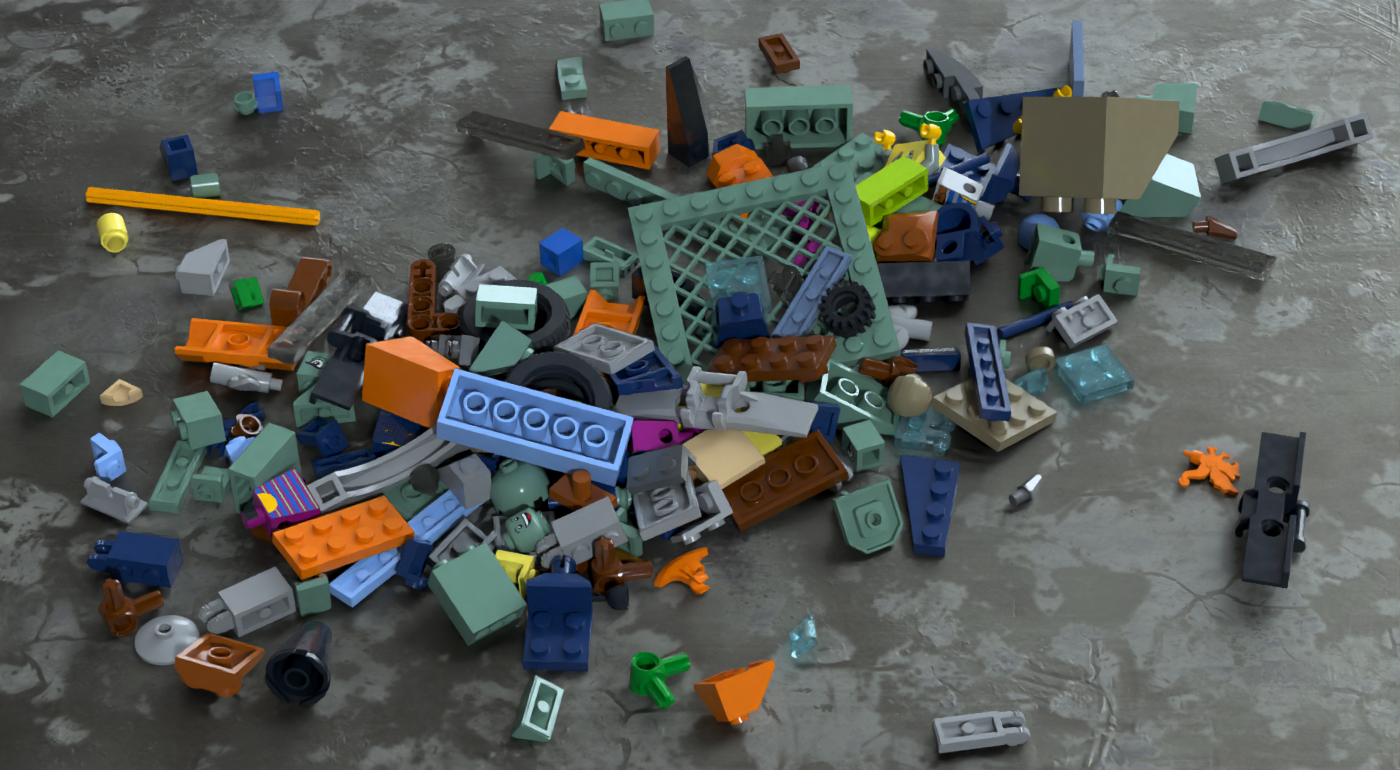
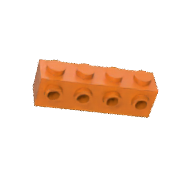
(611, 139)

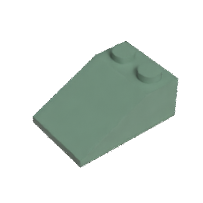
(856, 395)

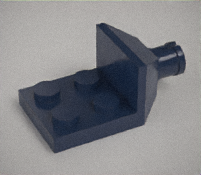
(996, 179)
(558, 619)

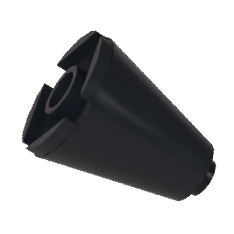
(302, 665)

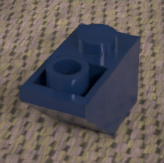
(179, 157)

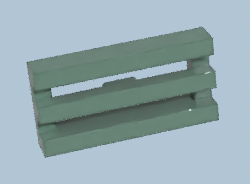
(611, 254)

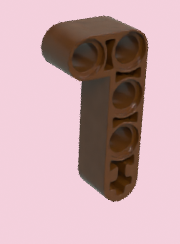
(307, 283)
(422, 305)

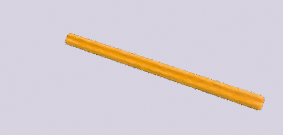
(203, 206)

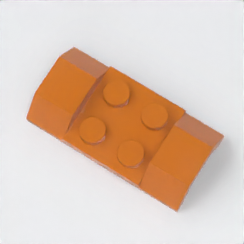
(735, 167)
(611, 315)
(231, 343)

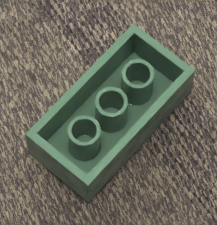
(801, 113)

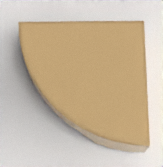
(121, 394)

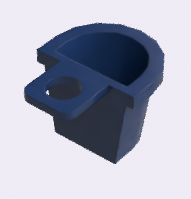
(958, 233)

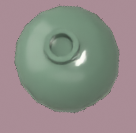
(518, 486)

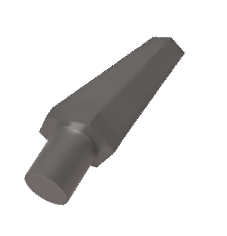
(1026, 491)

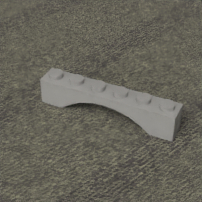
(1293, 148)
(373, 478)

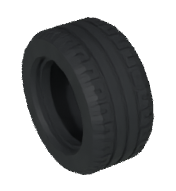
(551, 318)
(564, 373)

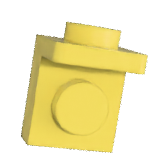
(518, 568)

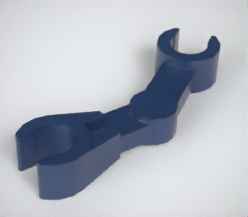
(252, 409)

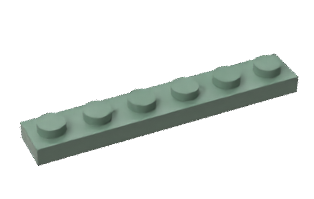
(630, 188)

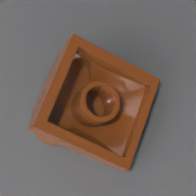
(907, 237)
(217, 664)

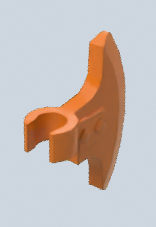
(687, 570)

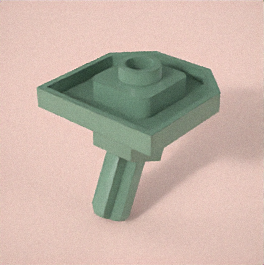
(869, 517)

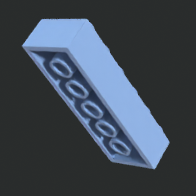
(533, 426)

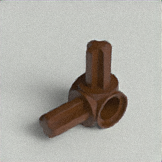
(887, 369)
(609, 570)
(122, 613)

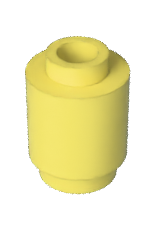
(112, 232)

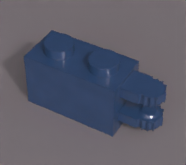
(138, 558)

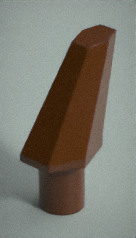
(1214, 228)

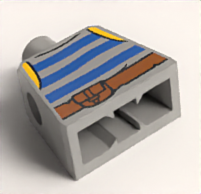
(957, 188)

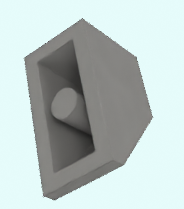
(203, 269)
(467, 480)

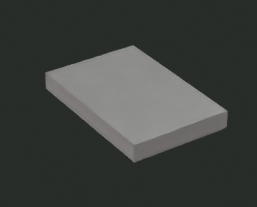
(606, 347)
(665, 508)

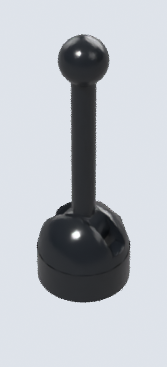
(616, 597)

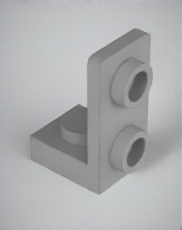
(714, 503)

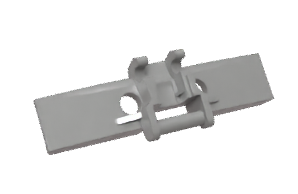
(760, 411)

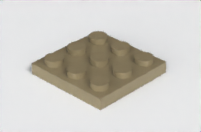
(1027, 414)

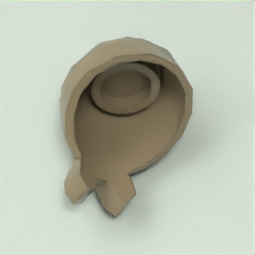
(909, 396)

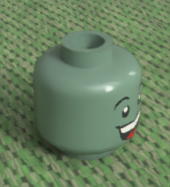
(525, 530)

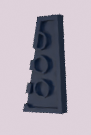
(993, 117)
(930, 500)

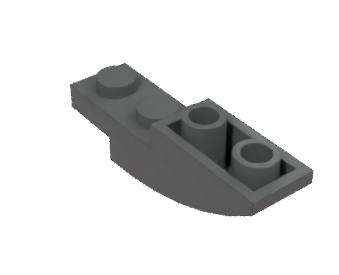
(952, 78)
(458, 349)

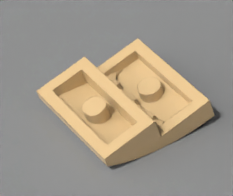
(723, 455)

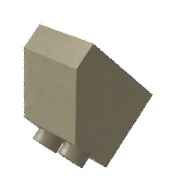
(1093, 149)

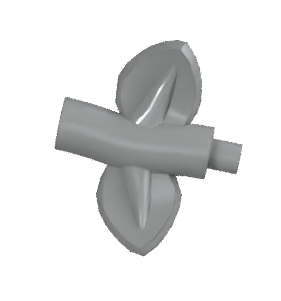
(907, 326)
(245, 378)

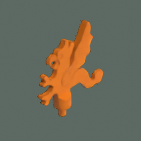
(1212, 464)

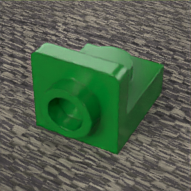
(1041, 285)
(246, 293)

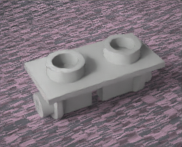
(461, 272)
(112, 501)

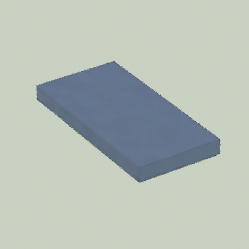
(1076, 60)

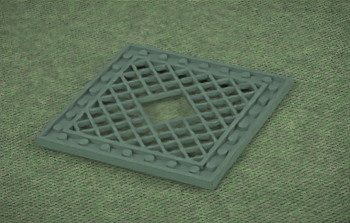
(756, 196)

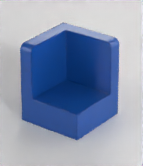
(268, 92)
(561, 252)

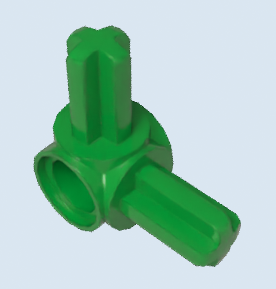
(943, 120)
(650, 673)

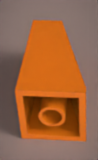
(406, 379)

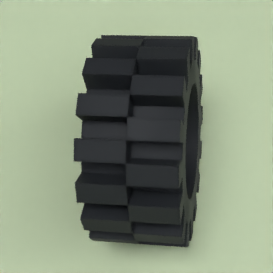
(844, 295)

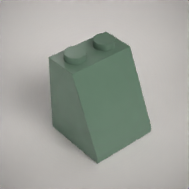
(1170, 192)

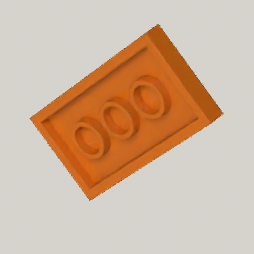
(342, 537)

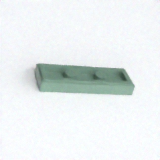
(176, 478)

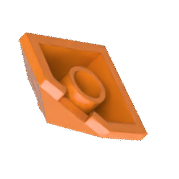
(736, 691)

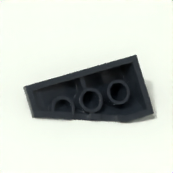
(686, 114)

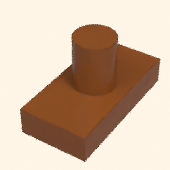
(577, 491)

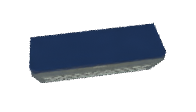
(934, 358)

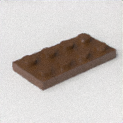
(775, 357)
(784, 480)

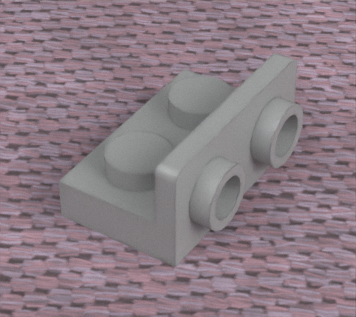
(1083, 320)

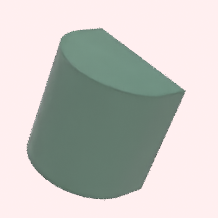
(205, 185)

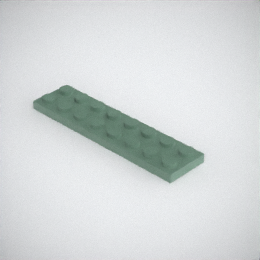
(863, 157)

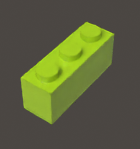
(891, 189)

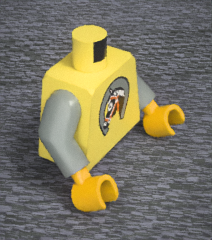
(922, 152)

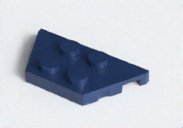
(646, 375)

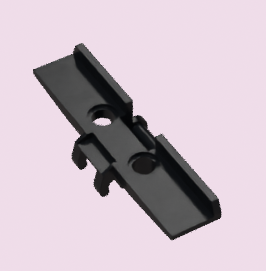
(376, 322)
(1262, 511)

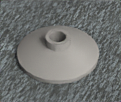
(165, 638)

